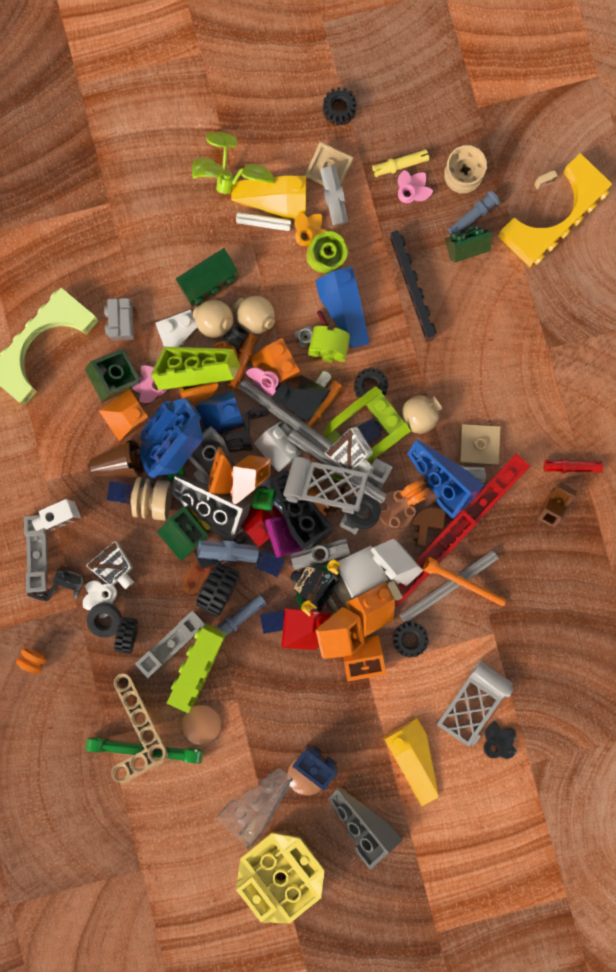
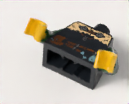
(315, 585)

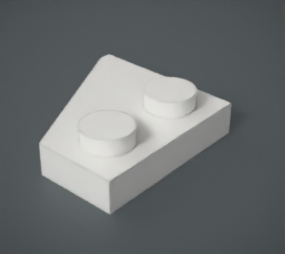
(176, 329)

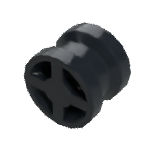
(236, 336)

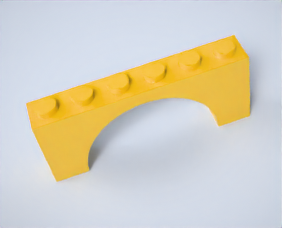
(533, 242)

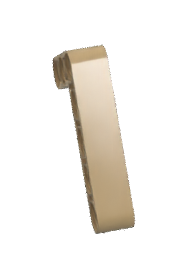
(141, 730)

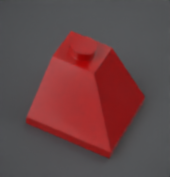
(256, 526)
(300, 629)

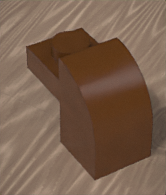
(556, 504)
(427, 519)

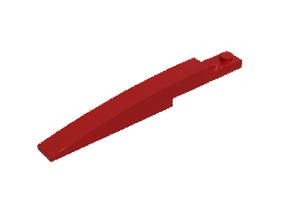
(467, 519)

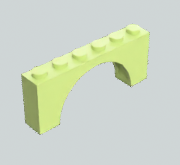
(59, 311)

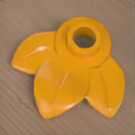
(310, 226)

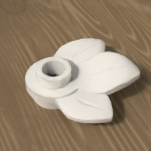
(97, 595)

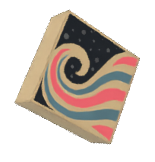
(546, 179)

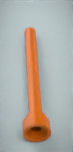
(432, 566)

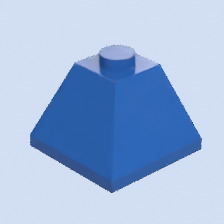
(221, 412)

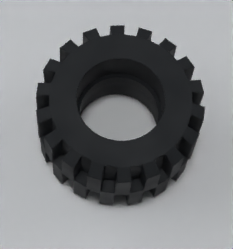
(217, 589)

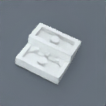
(361, 572)

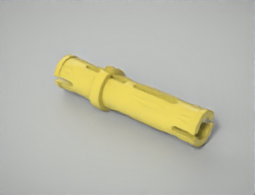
(400, 163)

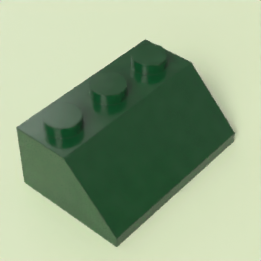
(208, 278)

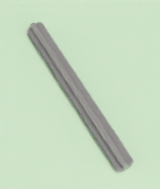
(285, 415)
(320, 455)
(448, 587)

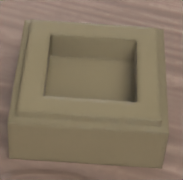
(395, 590)

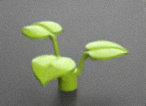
(208, 168)

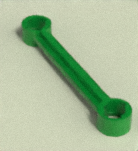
(100, 745)

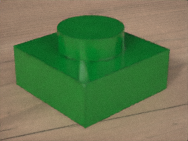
(263, 498)

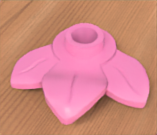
(414, 185)
(264, 380)
(147, 386)

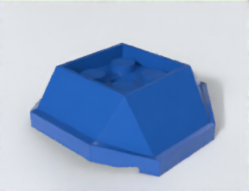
(170, 437)

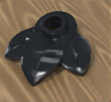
(501, 739)

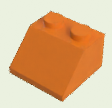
(277, 359)
(374, 608)

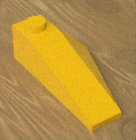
(282, 198)
(413, 755)

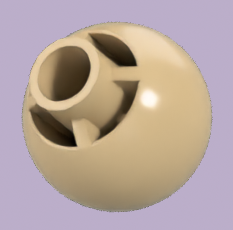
(255, 314)
(213, 318)
(421, 413)

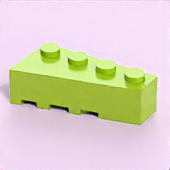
(196, 668)

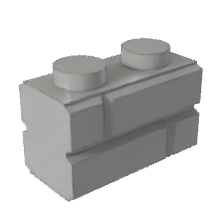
(119, 319)

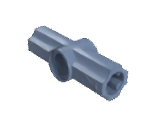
(227, 551)

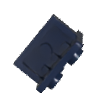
(316, 767)

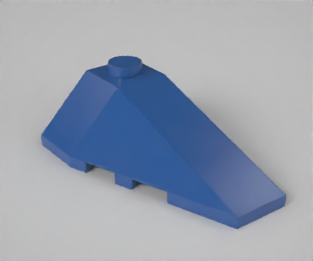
(342, 300)
(449, 481)

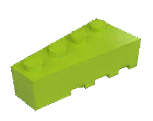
(194, 366)

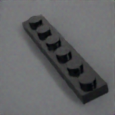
(410, 278)

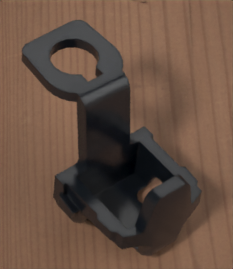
(245, 441)
(63, 579)

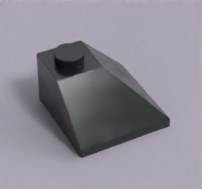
(301, 396)

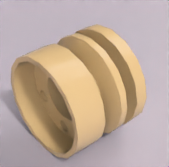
(471, 161)
(147, 498)

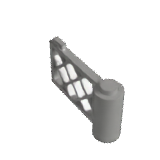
(300, 482)
(486, 680)

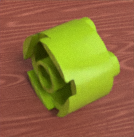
(336, 252)
(329, 344)

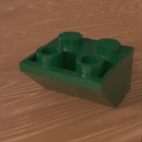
(469, 243)
(183, 533)

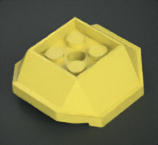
(279, 899)

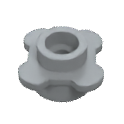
(300, 335)

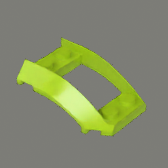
(382, 412)

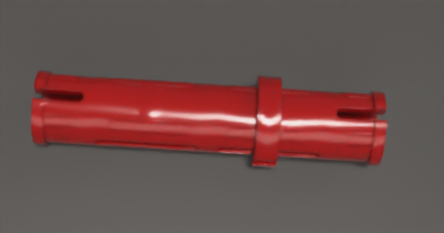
(572, 466)

